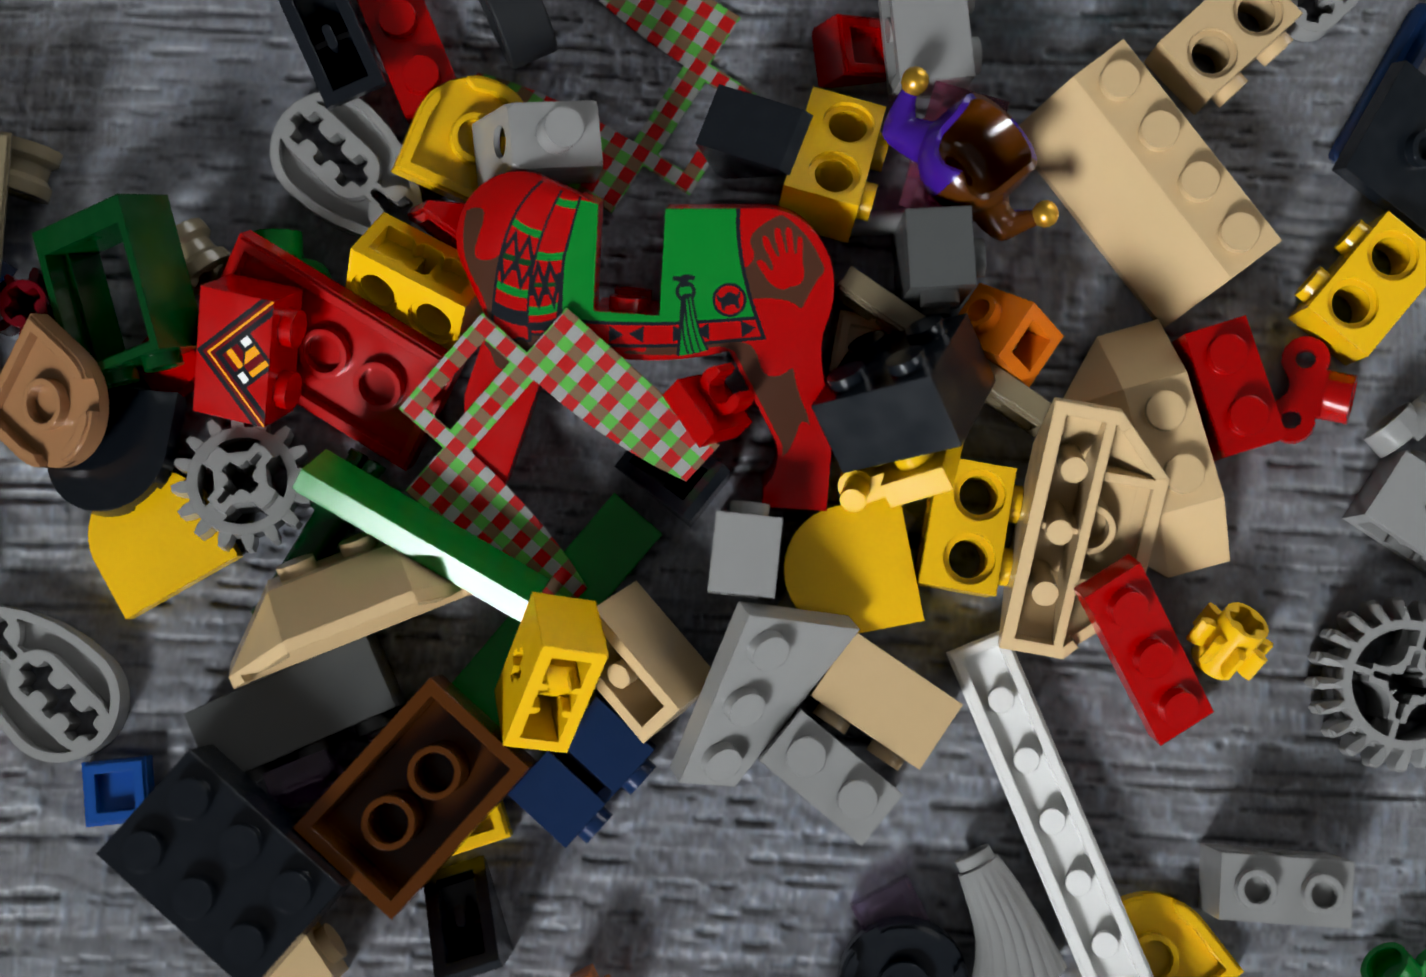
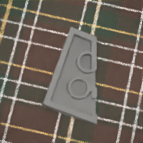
(755, 686)

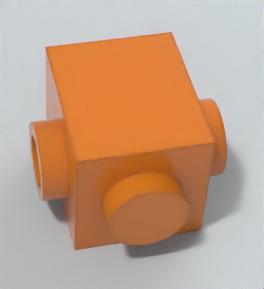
(1009, 322)

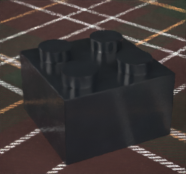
(904, 392)

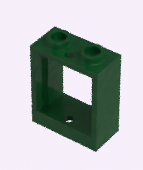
(81, 294)

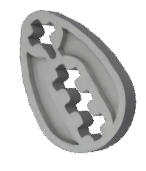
(320, 187)
(76, 663)

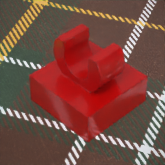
(709, 407)

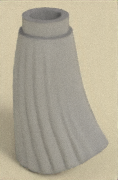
(1005, 923)

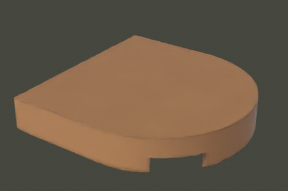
(51, 397)

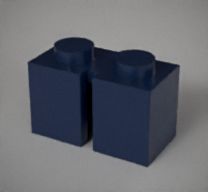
(571, 788)

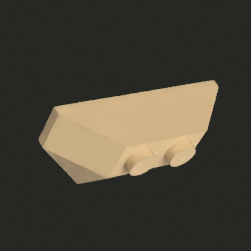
(1150, 384)
(1084, 506)
(334, 602)

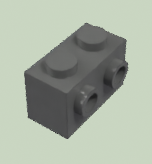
(937, 258)

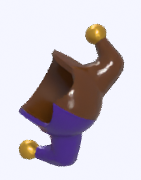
(968, 157)

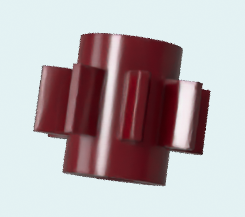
(17, 301)

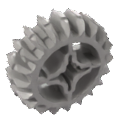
(1384, 707)

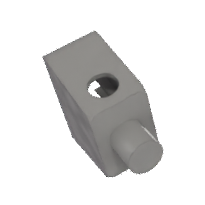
(540, 137)

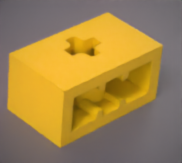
(550, 672)

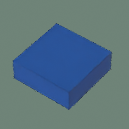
(115, 788)

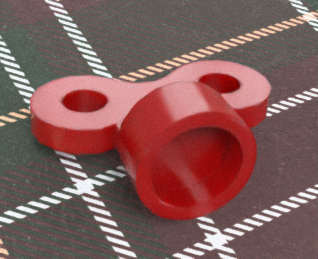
(1314, 390)

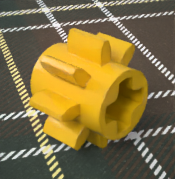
(1229, 641)

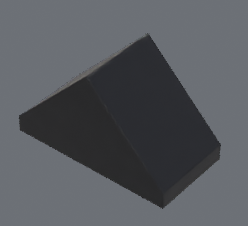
(334, 49)
(751, 135)
(682, 498)
(465, 921)

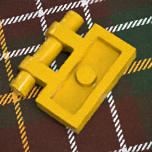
(900, 480)

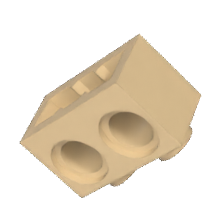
(1217, 33)

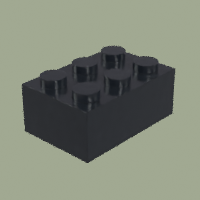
(224, 864)

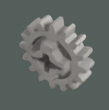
(228, 502)

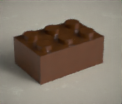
(414, 795)

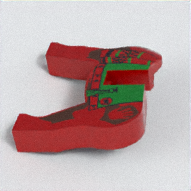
(729, 282)

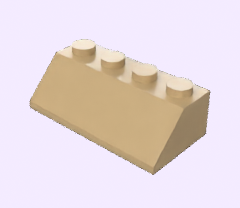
(1145, 185)

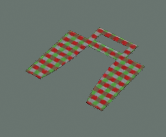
(690, 35)
(584, 378)

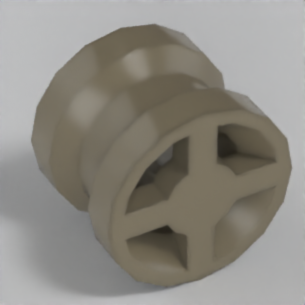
(31, 170)
(202, 256)

